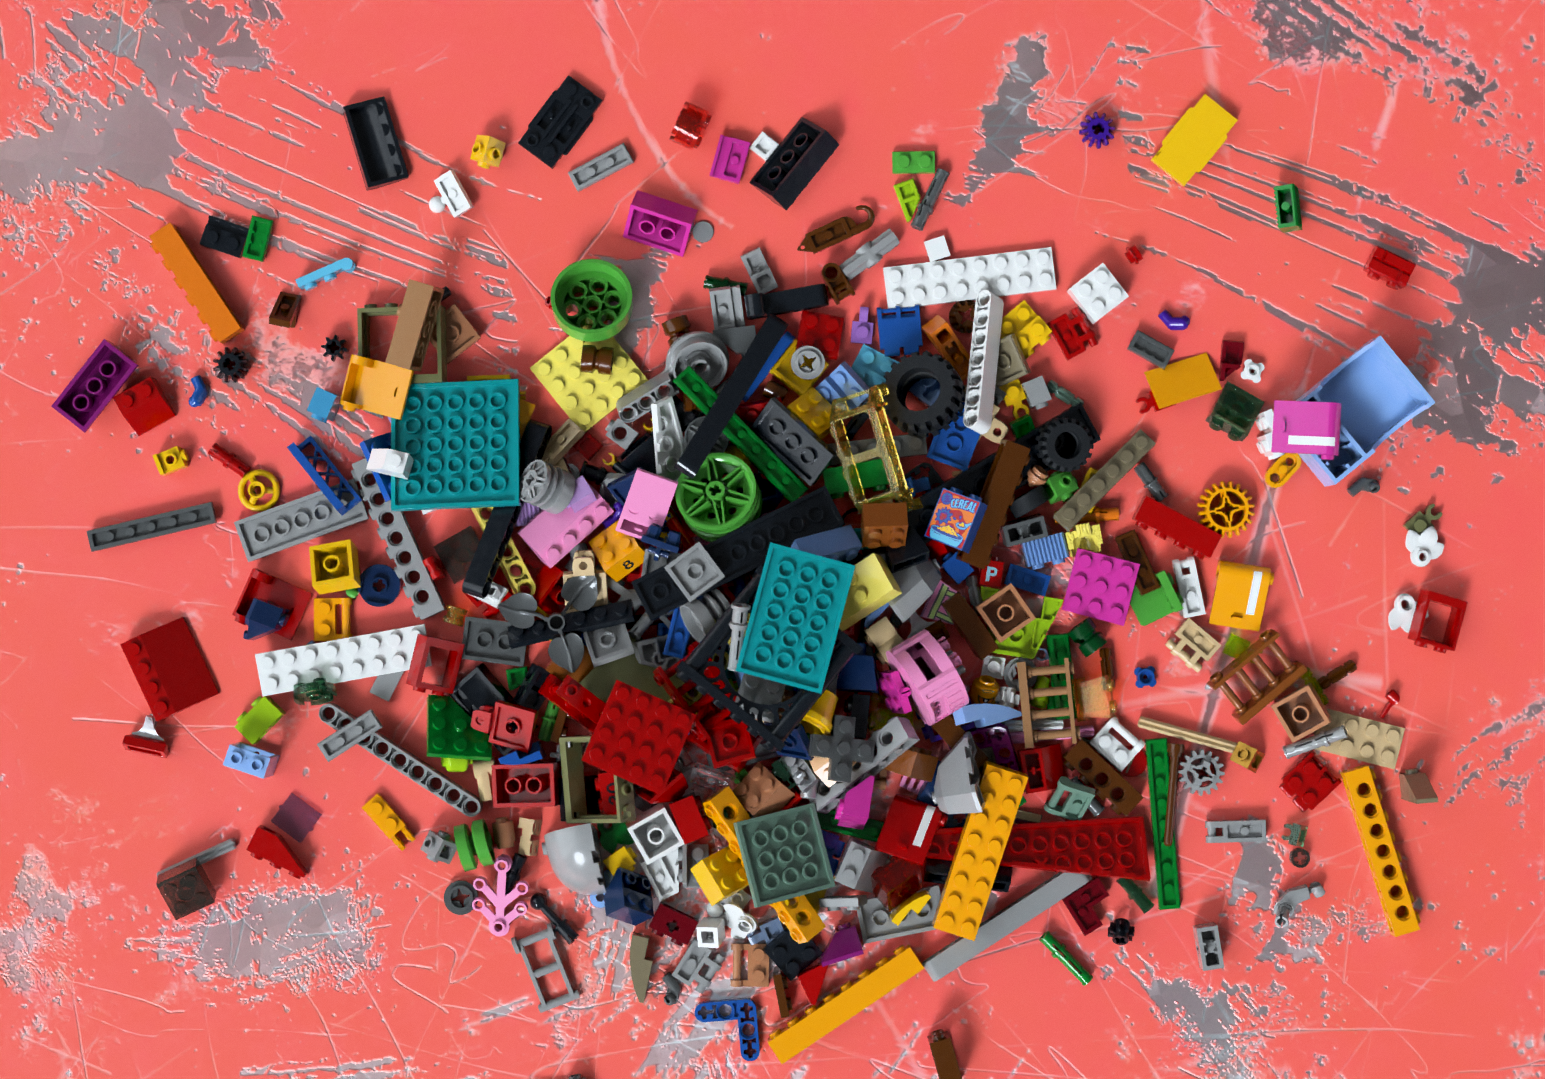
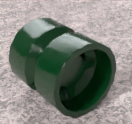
(1087, 637)

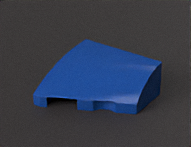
(519, 757)

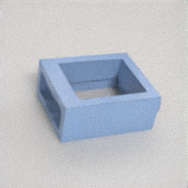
(243, 758)

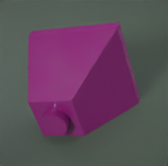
(842, 945)

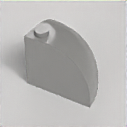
(576, 858)

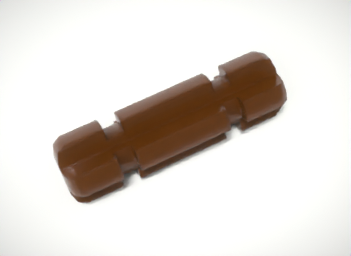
(1106, 662)
(1337, 674)

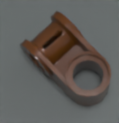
(837, 284)

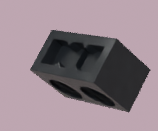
(528, 692)

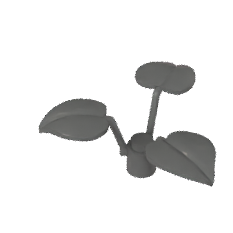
(564, 650)

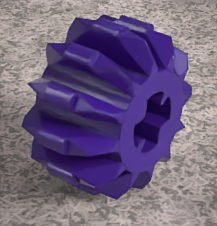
(1090, 124)

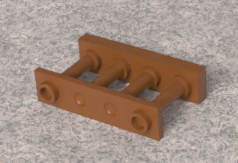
(1275, 686)

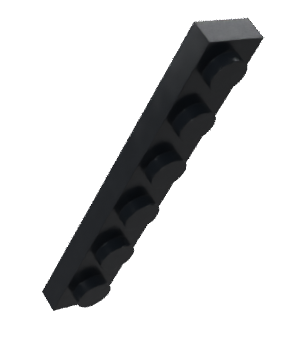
(575, 622)

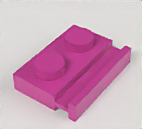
(729, 159)

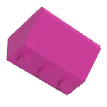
(659, 223)
(855, 806)

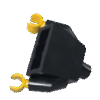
(637, 455)

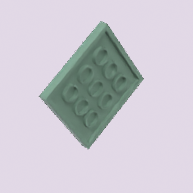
(784, 855)

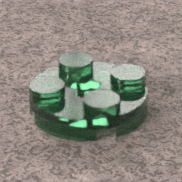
(316, 692)

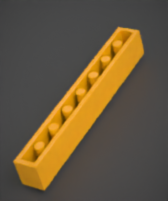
(844, 1004)

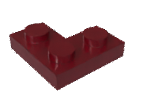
(1081, 902)

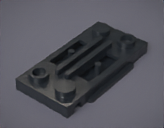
(560, 122)

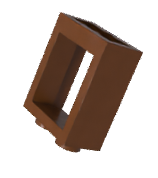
(944, 1055)

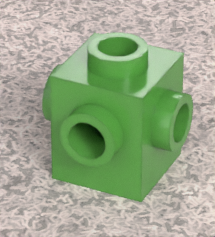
(1060, 486)

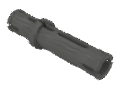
(925, 208)

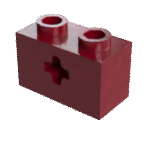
(685, 922)

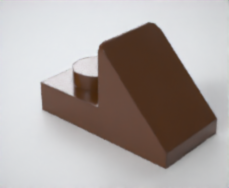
(285, 310)

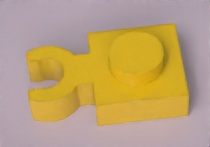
(1014, 397)

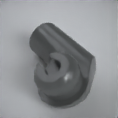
(1364, 484)
(673, 989)

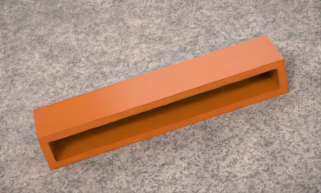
(196, 283)

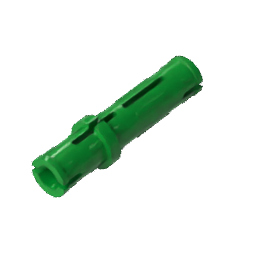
(1083, 976)

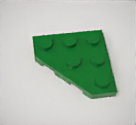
(451, 732)

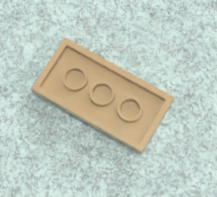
(1366, 740)

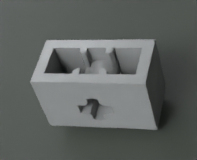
(1208, 946)

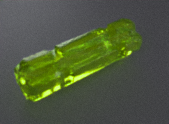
(1309, 678)

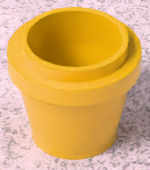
(820, 716)

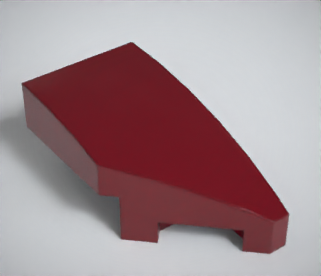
(1230, 357)

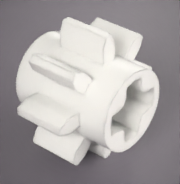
(1008, 697)

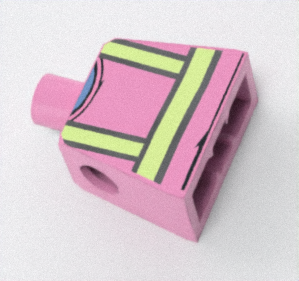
(933, 607)

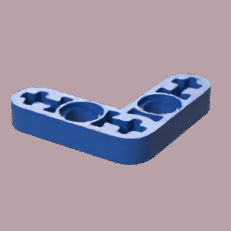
(735, 1014)

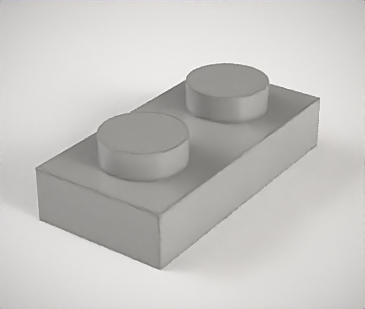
(834, 903)

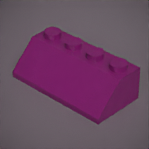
(95, 385)

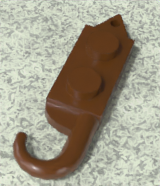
(835, 232)

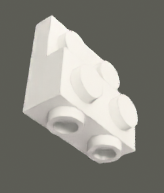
(1265, 423)

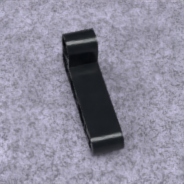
(787, 301)

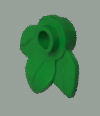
(612, 836)

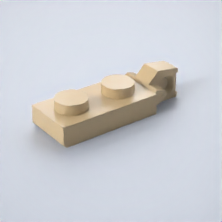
(562, 442)

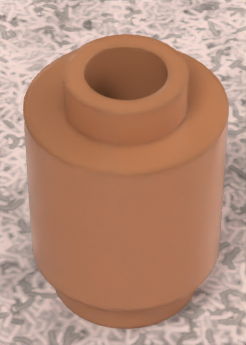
(503, 832)

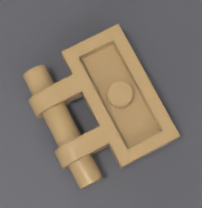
(1196, 639)

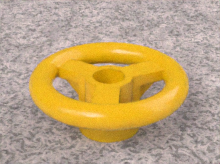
(275, 490)

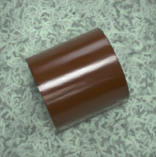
(775, 390)

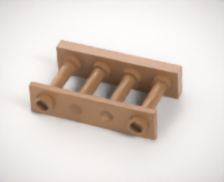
(1028, 693)

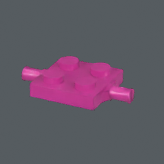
(895, 691)

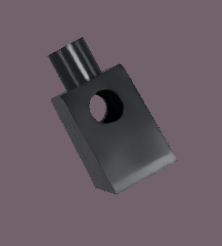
(906, 556)

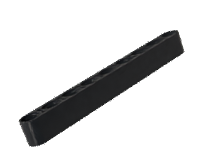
(731, 396)
(503, 519)

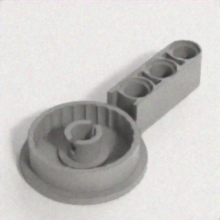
(684, 352)

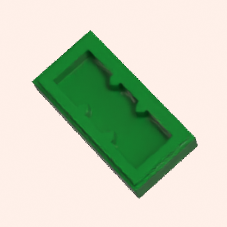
(258, 238)

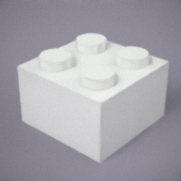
(1097, 293)
(655, 833)

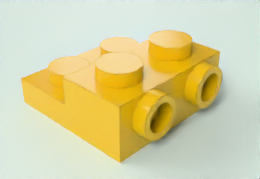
(1026, 326)

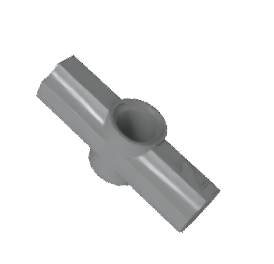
(869, 254)

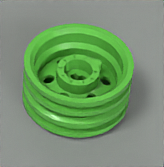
(747, 504)

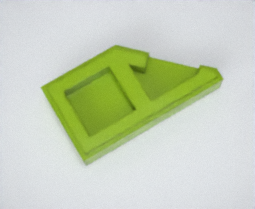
(908, 197)

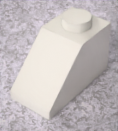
(390, 462)

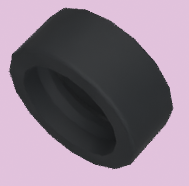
(1029, 501)

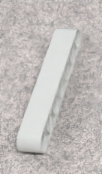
(983, 362)

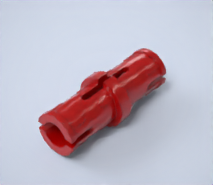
(229, 460)

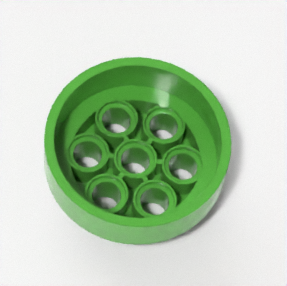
(584, 278)

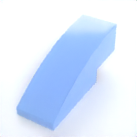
(984, 714)

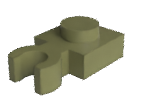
(1420, 521)

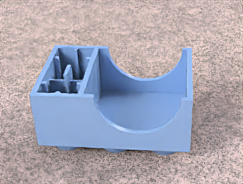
(1376, 400)

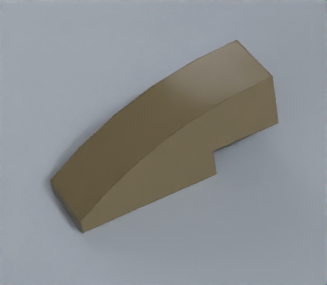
(639, 964)

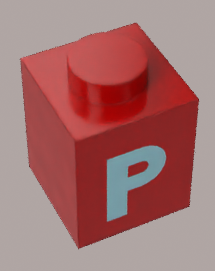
(992, 573)

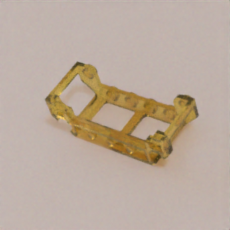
(885, 449)

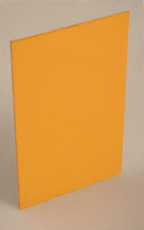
(1183, 380)

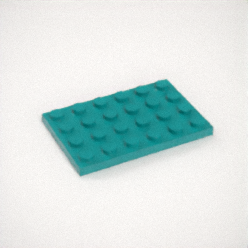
(795, 618)

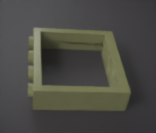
(391, 310)
(575, 787)

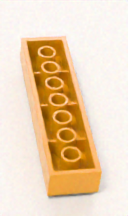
(980, 852)

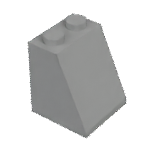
(858, 864)

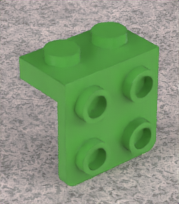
(1158, 602)

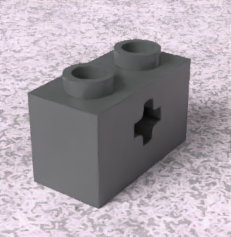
(1023, 530)

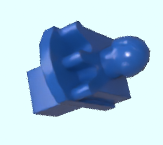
(918, 485)

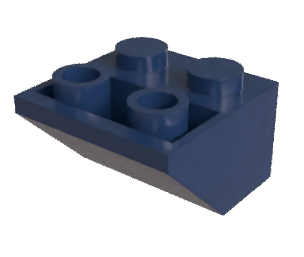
(629, 897)

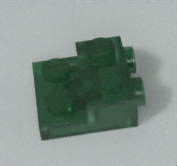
(1234, 412)

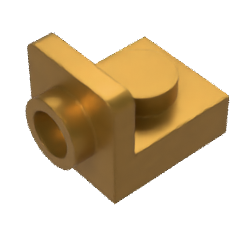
(1247, 756)

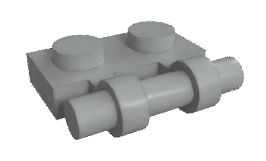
(692, 962)

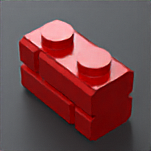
(1389, 268)

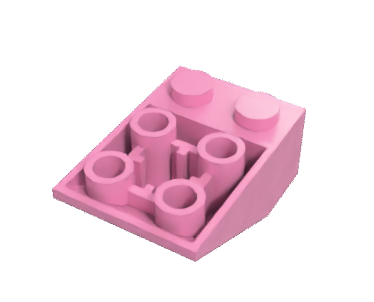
(646, 503)

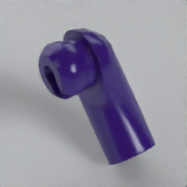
(1174, 323)
(612, 519)

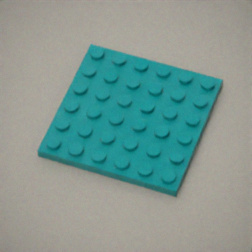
(461, 446)

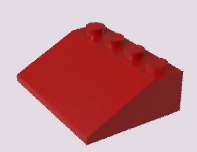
(169, 669)

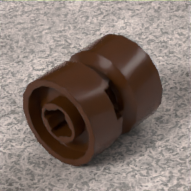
(676, 326)
(597, 359)

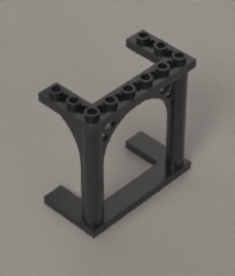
(776, 733)

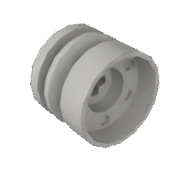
(546, 486)
(703, 613)

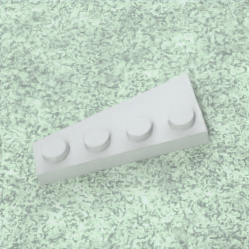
(668, 438)

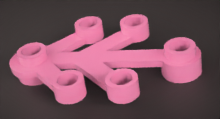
(500, 899)

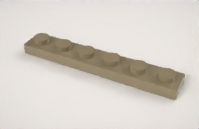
(1104, 480)

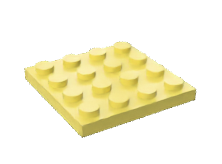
(581, 394)

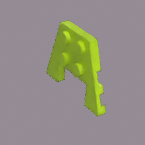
(1028, 639)

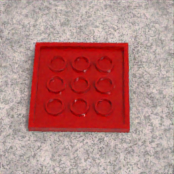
(638, 737)

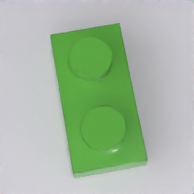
(913, 162)

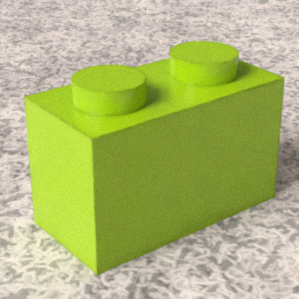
(259, 719)

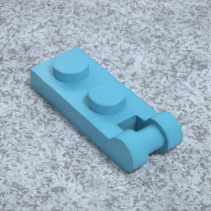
(326, 273)

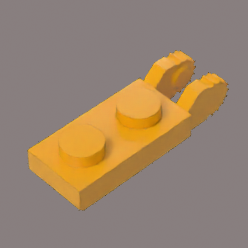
(387, 820)

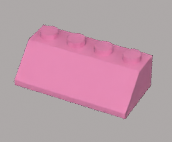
(557, 534)

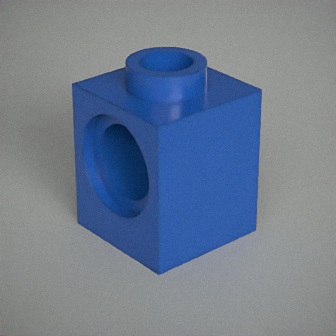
(955, 568)

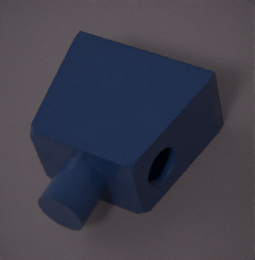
(859, 674)

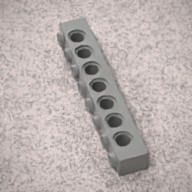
(400, 524)

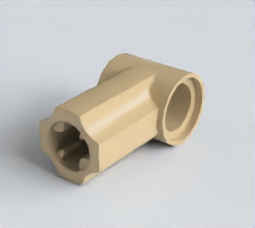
(483, 774)

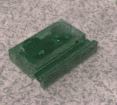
(781, 772)

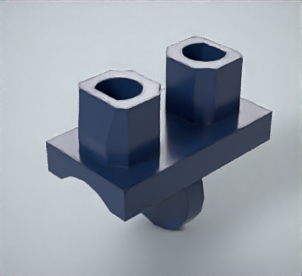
(653, 538)

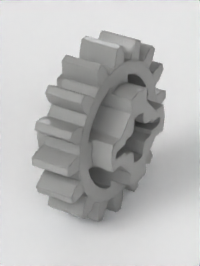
(1205, 764)

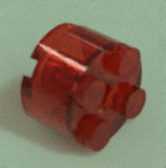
(689, 125)

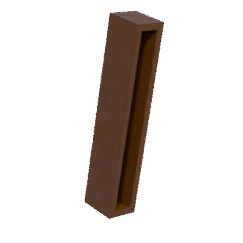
(998, 495)

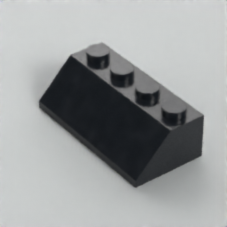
(794, 163)

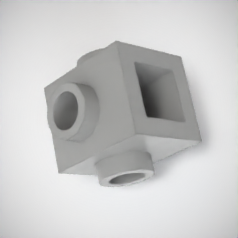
(439, 847)

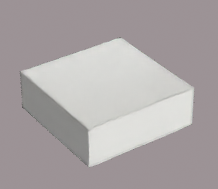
(764, 146)
(937, 248)

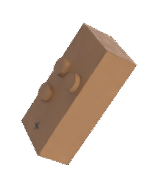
(414, 325)

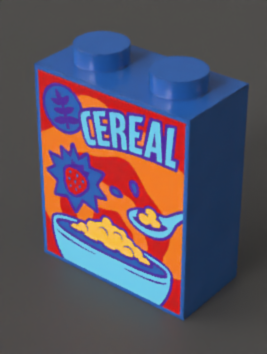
(956, 519)

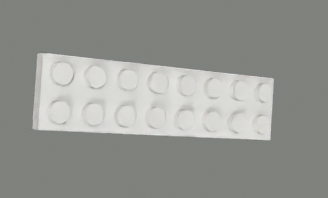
(966, 277)
(339, 659)

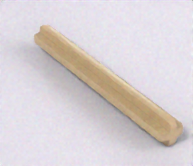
(1186, 734)

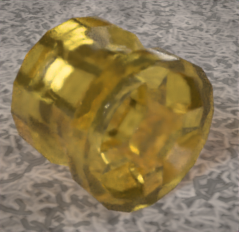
(454, 615)

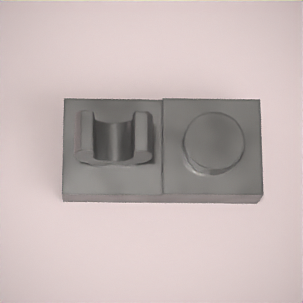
(801, 772)

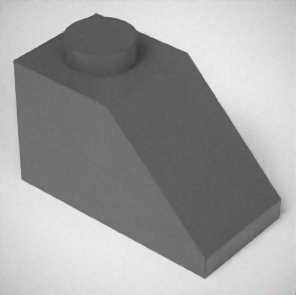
(737, 338)

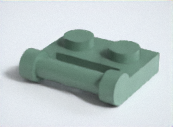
(1076, 802)

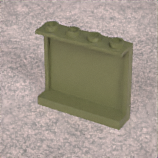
(628, 670)

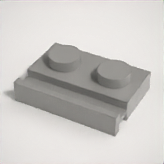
(727, 307)

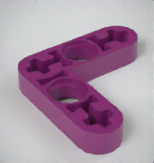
(998, 743)

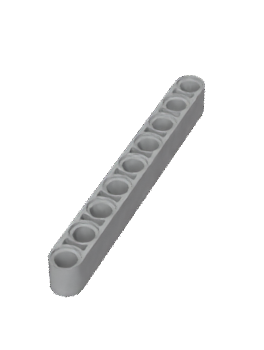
(411, 761)
(1004, 923)

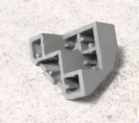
(915, 583)
(958, 780)

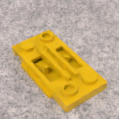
(1194, 140)

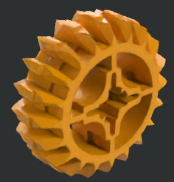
(1244, 506)

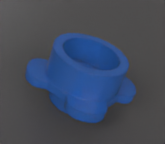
(1149, 672)

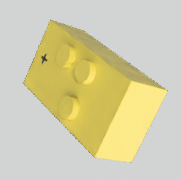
(869, 590)

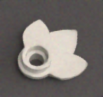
(1423, 543)
(1402, 616)
(739, 921)

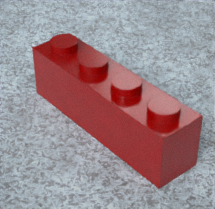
(1177, 527)

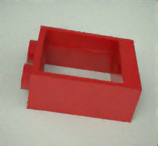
(1454, 623)
(419, 660)

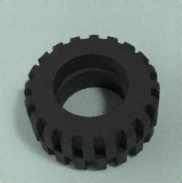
(937, 415)

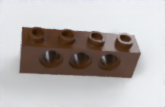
(1130, 796)

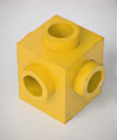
(487, 151)

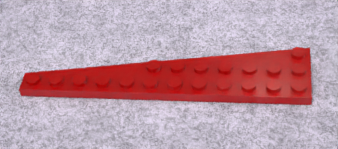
(1079, 846)

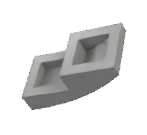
(759, 271)

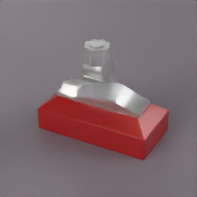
(146, 740)

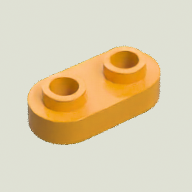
(1282, 470)

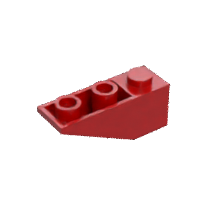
(274, 848)

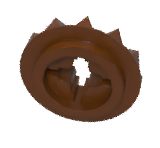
(956, 319)

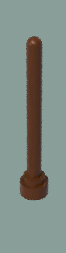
(1175, 752)

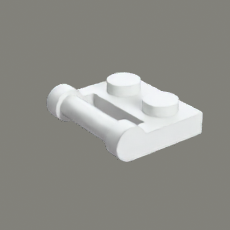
(1111, 748)

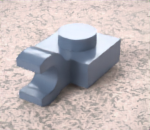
(768, 930)

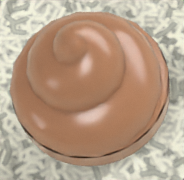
(1036, 476)

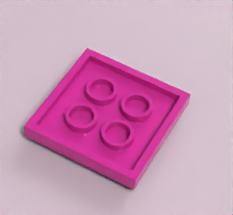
(1101, 586)

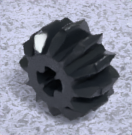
(239, 366)

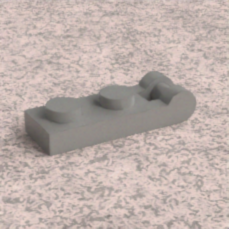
(1236, 831)

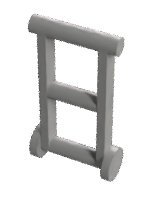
(550, 934)

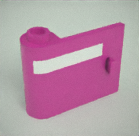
(1309, 428)

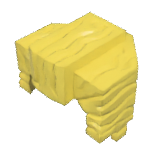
(1084, 537)

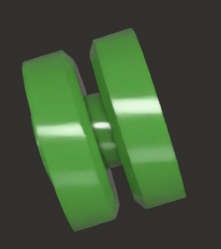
(474, 845)

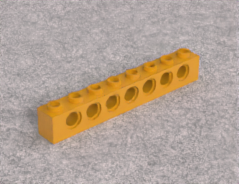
(810, 921)
(1397, 924)

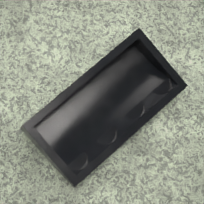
(375, 143)
(480, 689)

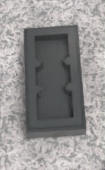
(1150, 349)

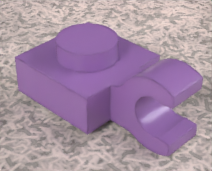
(862, 330)

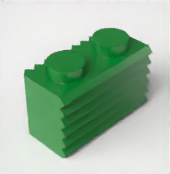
(1288, 208)

